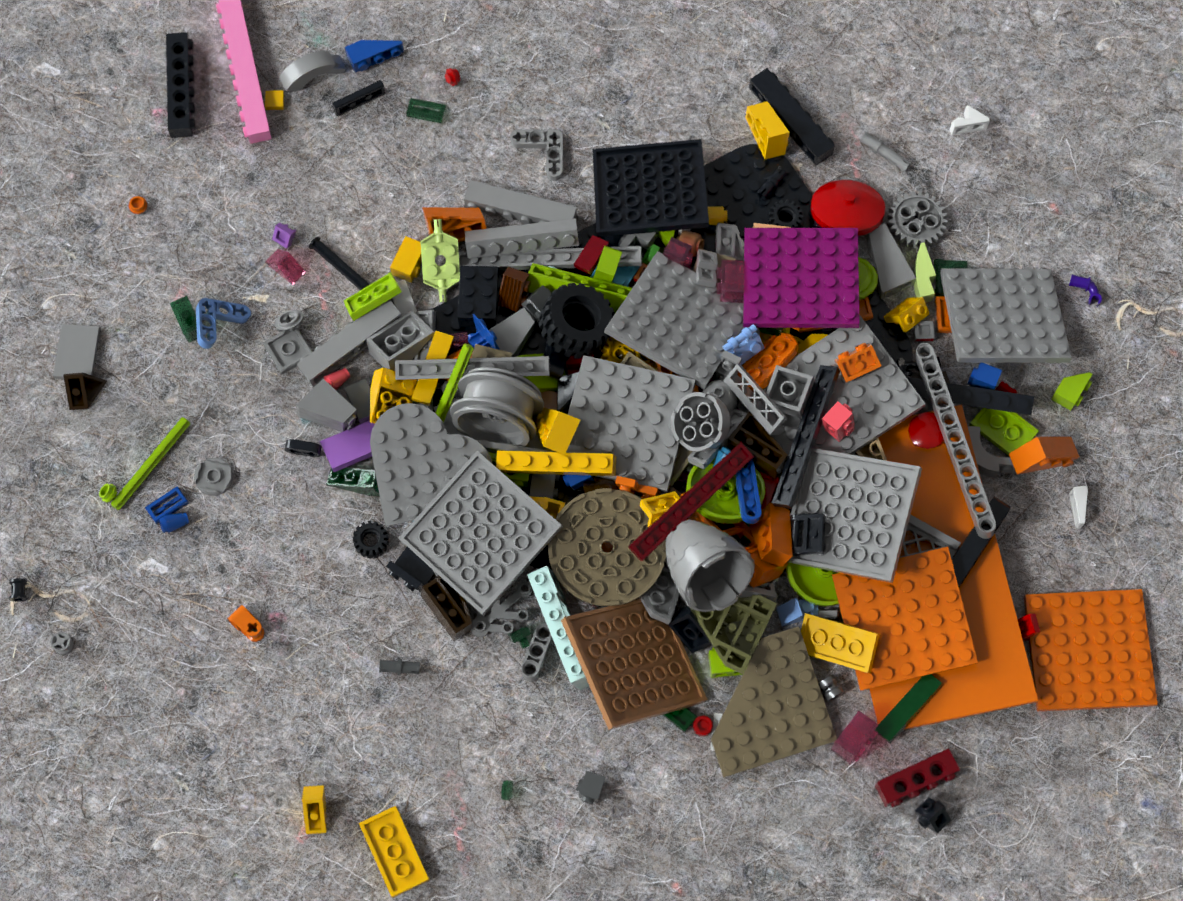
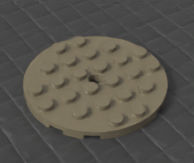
(578, 554)

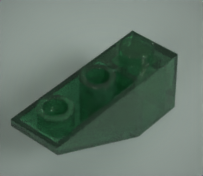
(354, 480)

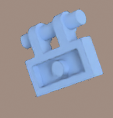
(745, 344)

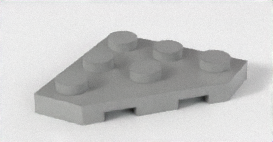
(661, 597)

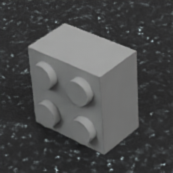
(790, 390)

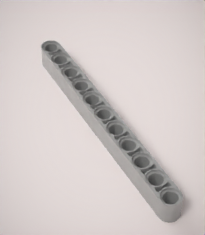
(955, 448)

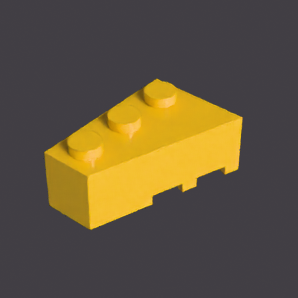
(767, 130)

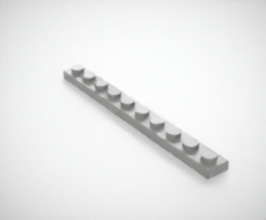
(550, 257)

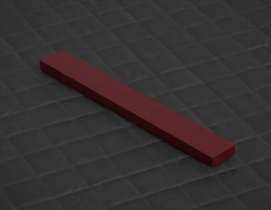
(691, 501)

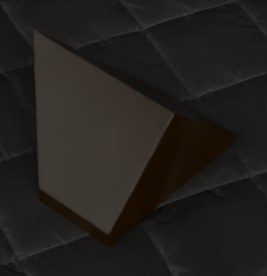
(82, 389)

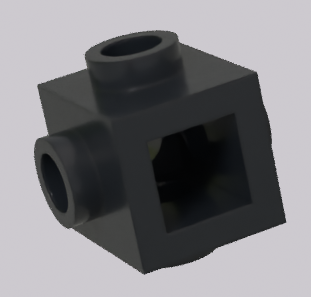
(932, 815)

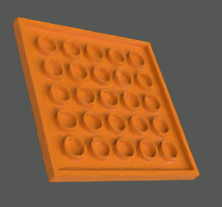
(916, 616)
(1091, 650)

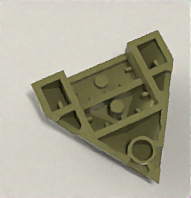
(737, 629)

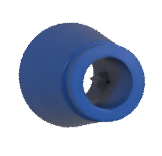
(173, 522)

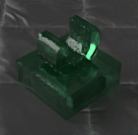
(520, 636)

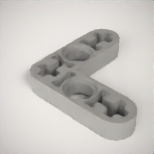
(546, 142)

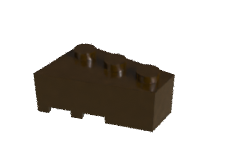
(767, 453)
(447, 607)

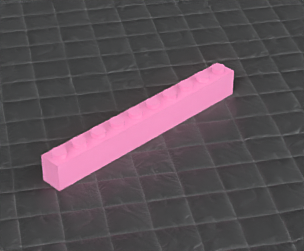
(245, 71)

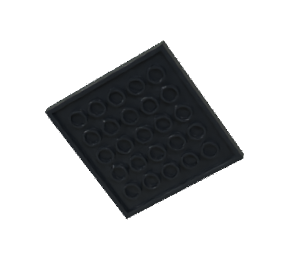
(650, 188)

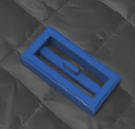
(173, 509)

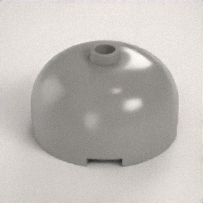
(704, 421)

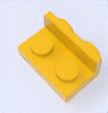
(908, 313)
(657, 505)

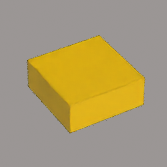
(274, 100)

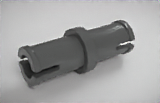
(399, 667)

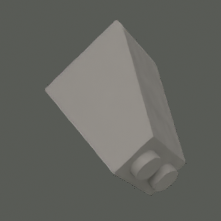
(327, 408)

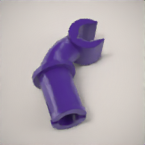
(1087, 284)

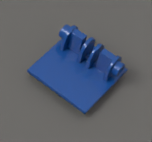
(483, 335)

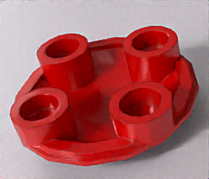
(925, 431)

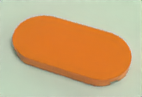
(777, 351)

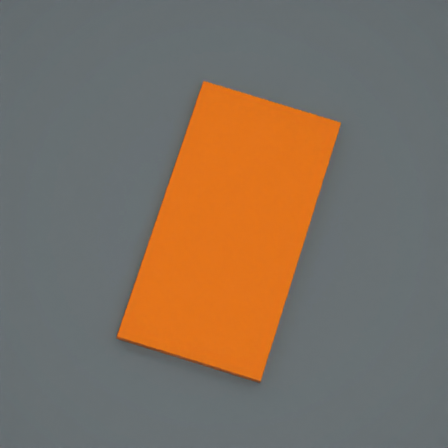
(1002, 672)

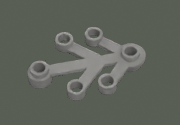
(500, 612)

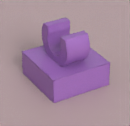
(283, 235)

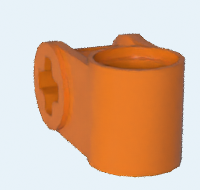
(245, 622)

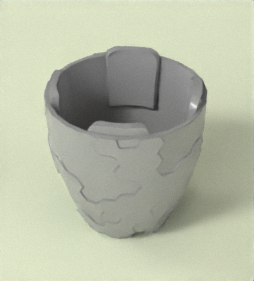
(707, 566)

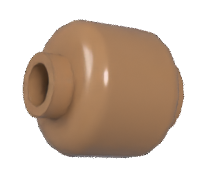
(693, 239)

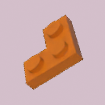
(633, 487)

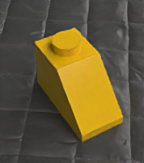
(314, 809)

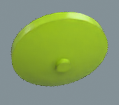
(724, 504)
(812, 584)

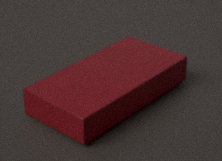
(590, 254)

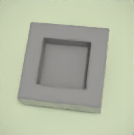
(924, 331)

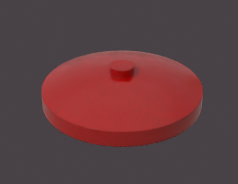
(848, 206)

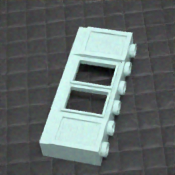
(554, 610)

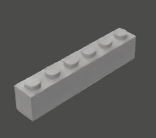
(515, 205)
(521, 238)
(347, 343)

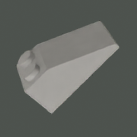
(399, 340)

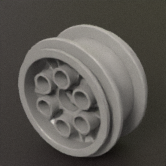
(497, 406)

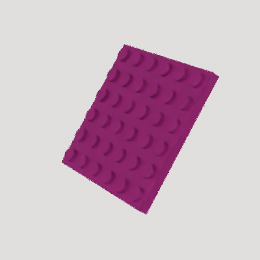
(801, 278)

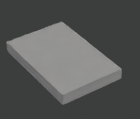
(76, 350)

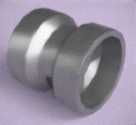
(831, 688)

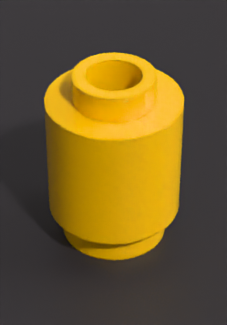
(716, 215)

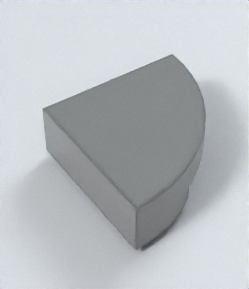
(831, 614)

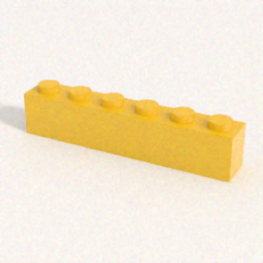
(556, 463)

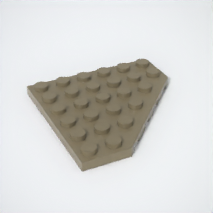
(773, 708)

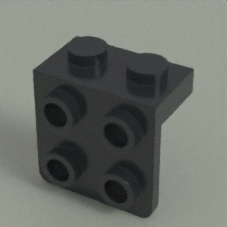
(411, 569)

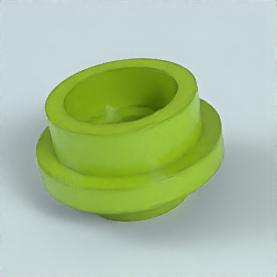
(108, 492)

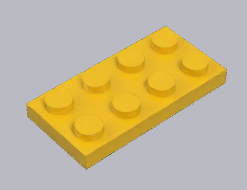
(839, 642)
(393, 851)

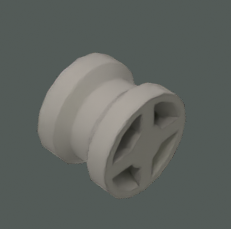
(58, 640)

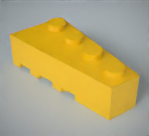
(556, 429)

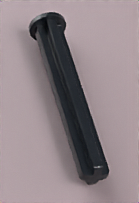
(338, 263)

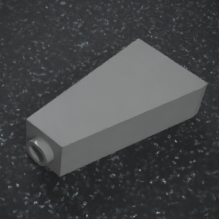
(889, 263)

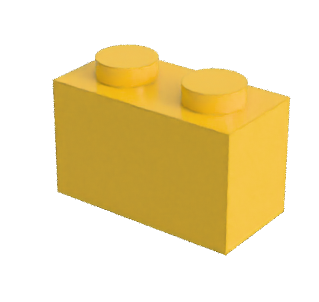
(407, 260)

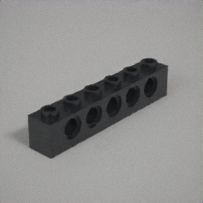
(178, 126)

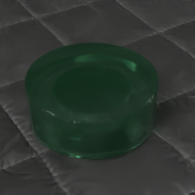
(507, 790)

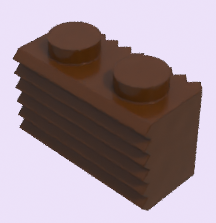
(513, 289)

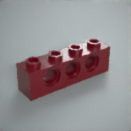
(942, 760)

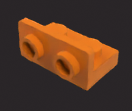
(857, 362)

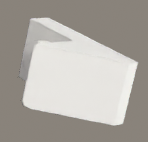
(972, 122)

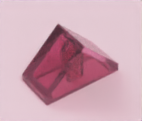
(285, 265)

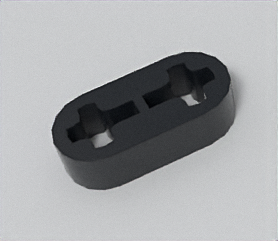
(303, 448)

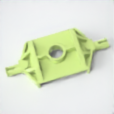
(440, 276)

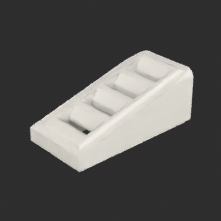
(1078, 500)

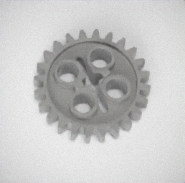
(910, 206)

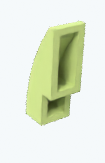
(924, 274)

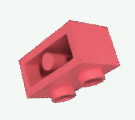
(839, 421)

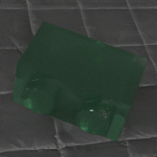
(186, 317)

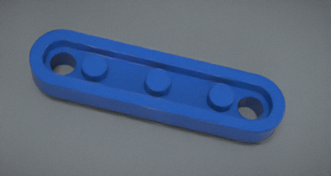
(748, 493)

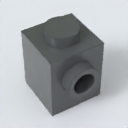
(590, 787)

